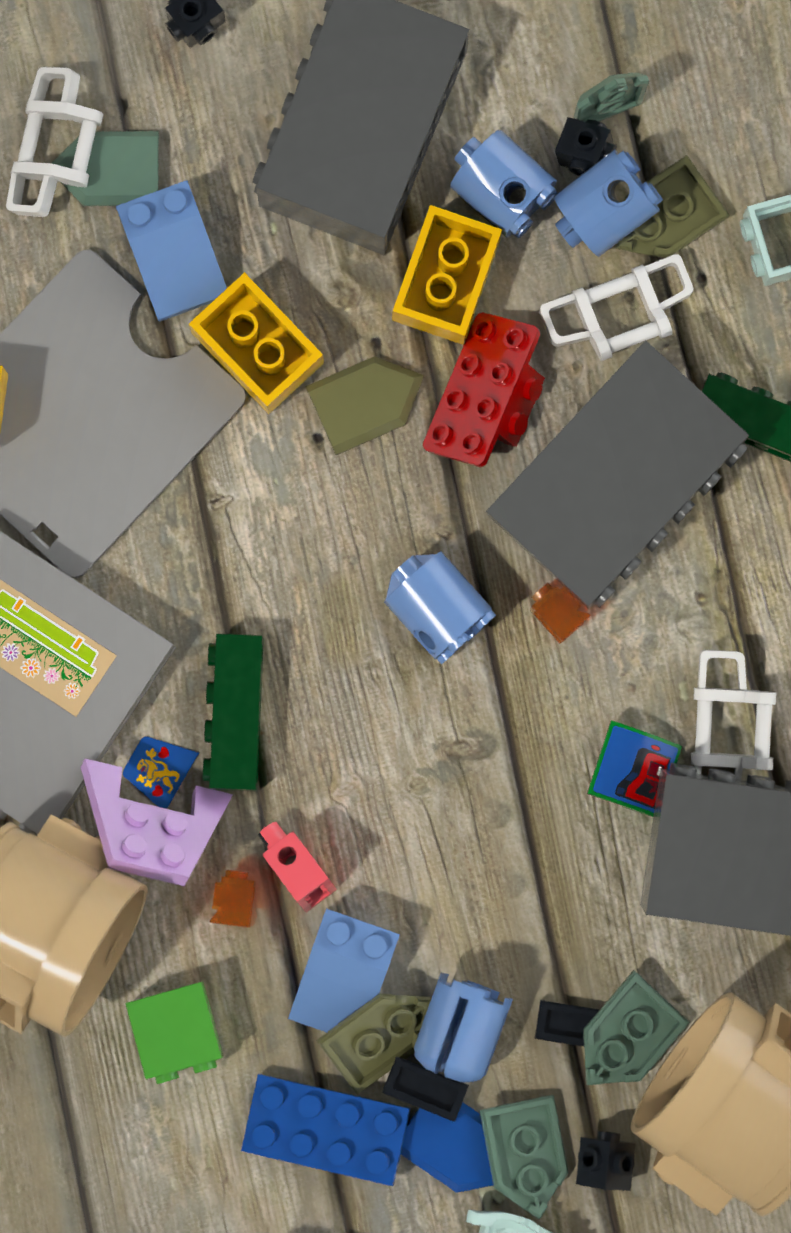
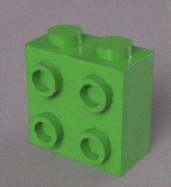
(175, 1032)

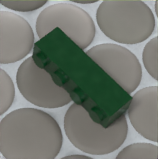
(755, 412)
(236, 712)

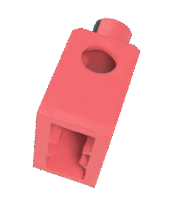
(302, 877)

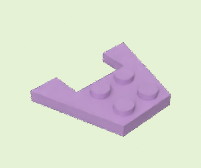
(148, 837)

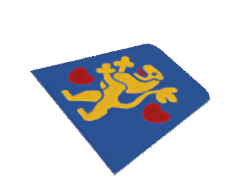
(158, 769)

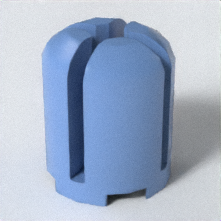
(461, 1029)

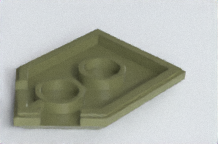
(684, 214)
(364, 401)
(373, 1036)

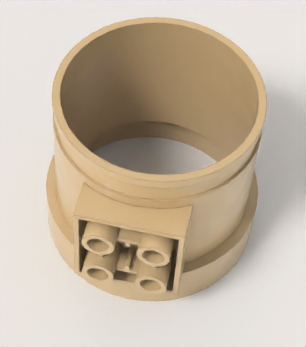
(59, 924)
(724, 1108)

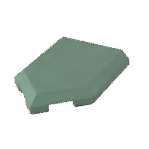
(612, 97)
(119, 167)
(630, 1033)
(525, 1151)

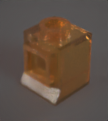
(558, 611)
(233, 899)

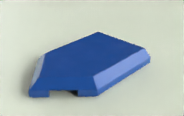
(449, 1149)

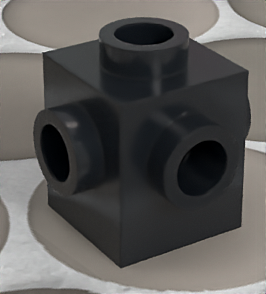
(194, 20)
(583, 144)
(605, 1162)

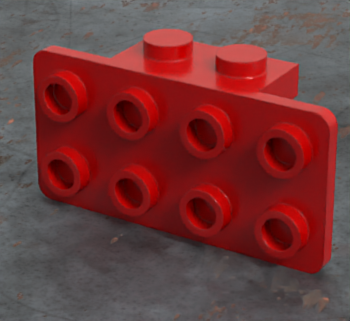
(487, 392)

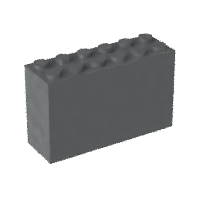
(361, 119)
(619, 476)
(720, 850)

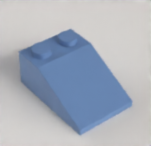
(172, 250)
(342, 970)

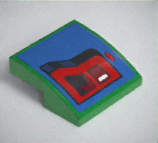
(631, 767)

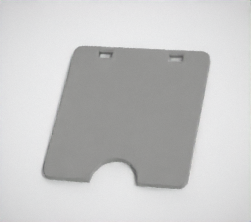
(95, 419)

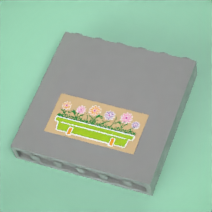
(66, 682)

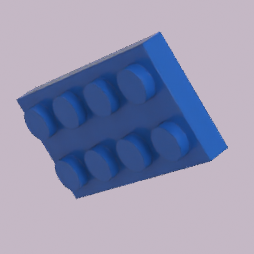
(325, 1129)

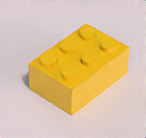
(446, 274)
(256, 343)

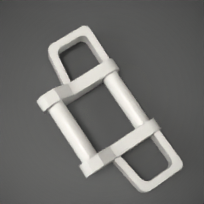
(51, 173)
(638, 278)
(705, 696)

